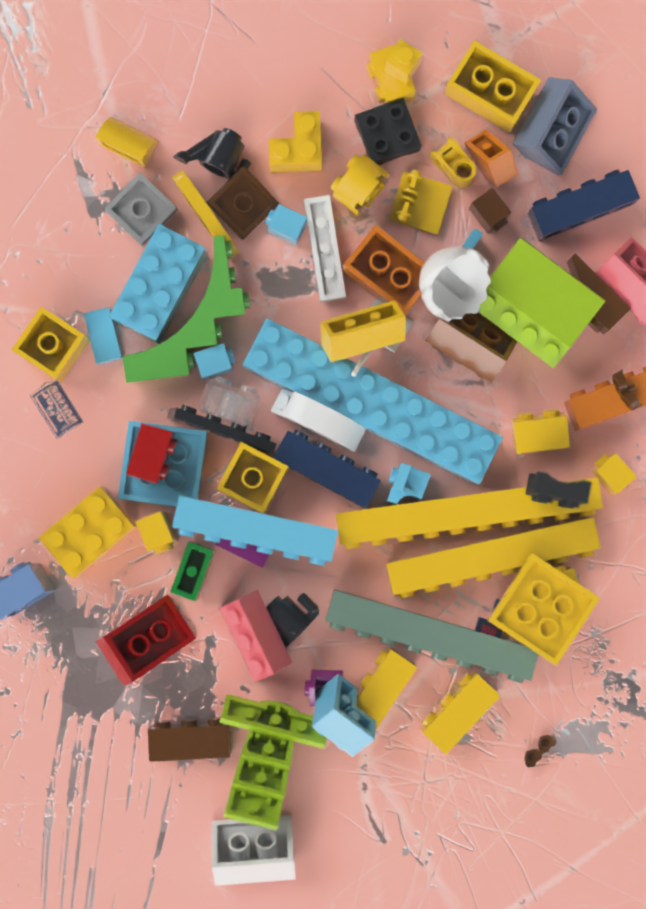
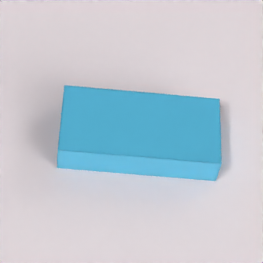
(103, 336)

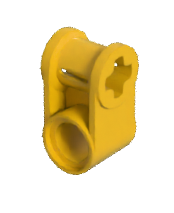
(451, 159)

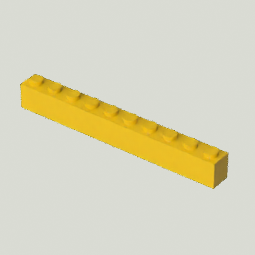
(453, 515)

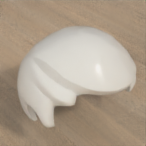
(454, 282)

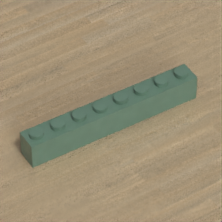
(431, 635)

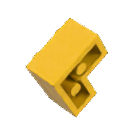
(301, 152)

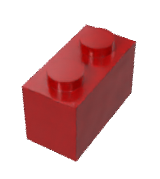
(151, 454)

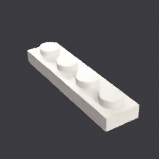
(325, 248)

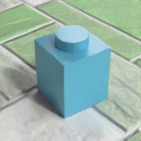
(286, 224)
(214, 361)

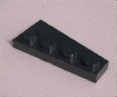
(213, 424)

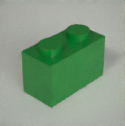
(192, 571)

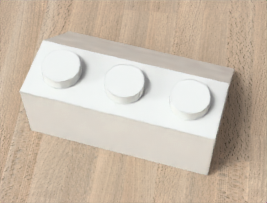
(252, 852)

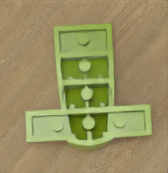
(265, 757)

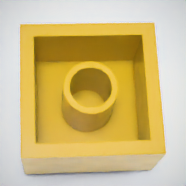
(50, 344)
(252, 478)

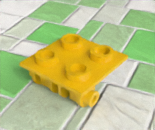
(420, 202)

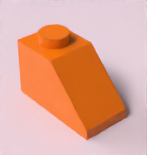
(492, 158)

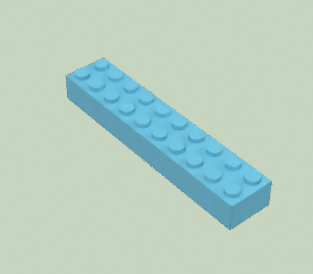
(373, 402)

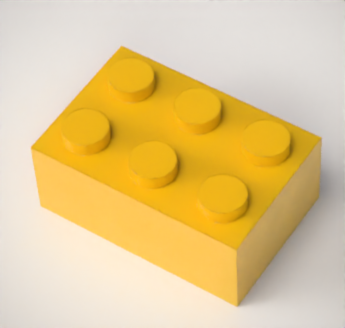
(492, 86)
(88, 532)

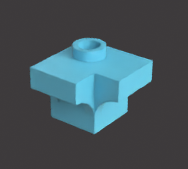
(407, 482)

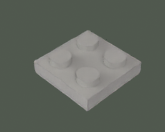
(140, 209)

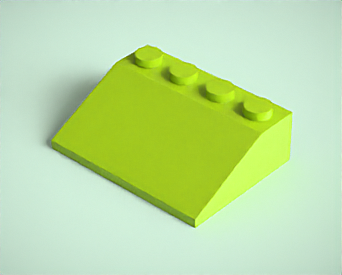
(539, 302)

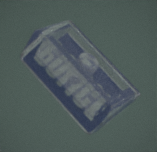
(56, 408)

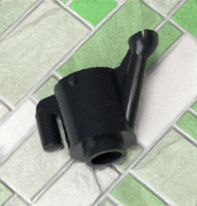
(217, 153)
(290, 618)

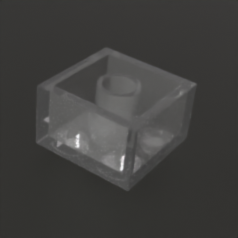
(230, 402)

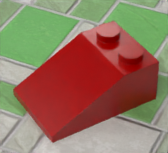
(145, 640)

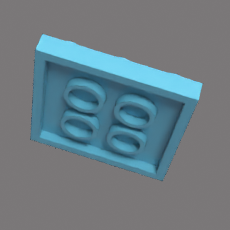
(184, 470)

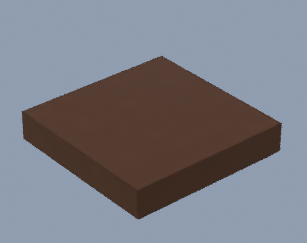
(242, 202)

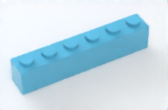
(256, 529)

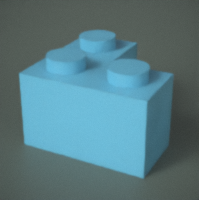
(340, 718)

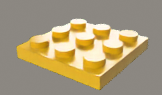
(543, 609)

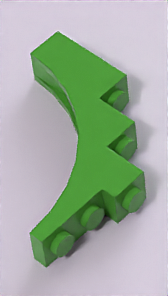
(220, 300)

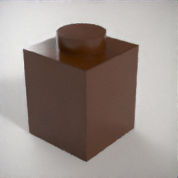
(490, 211)

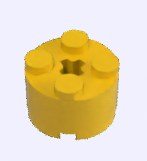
(359, 184)

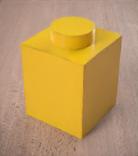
(403, 62)
(613, 473)

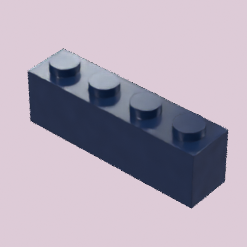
(583, 205)
(327, 469)

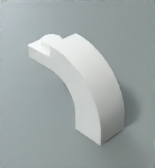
(318, 419)

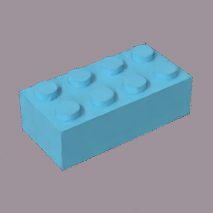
(159, 284)

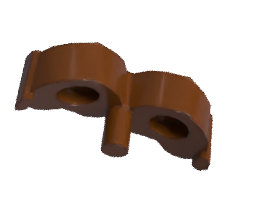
(624, 391)
(544, 744)

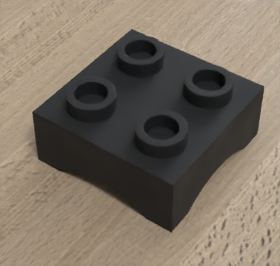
(388, 131)
(546, 489)

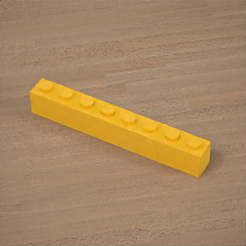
(492, 556)

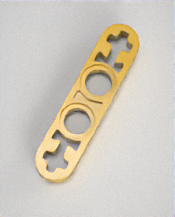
(201, 208)

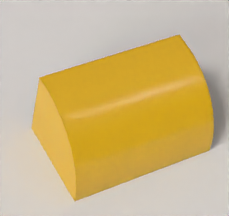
(126, 141)

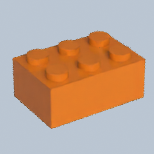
(386, 269)

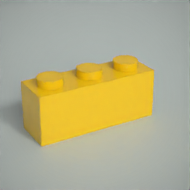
(363, 331)
(384, 684)
(459, 711)

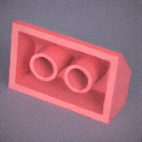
(627, 276)
(255, 636)

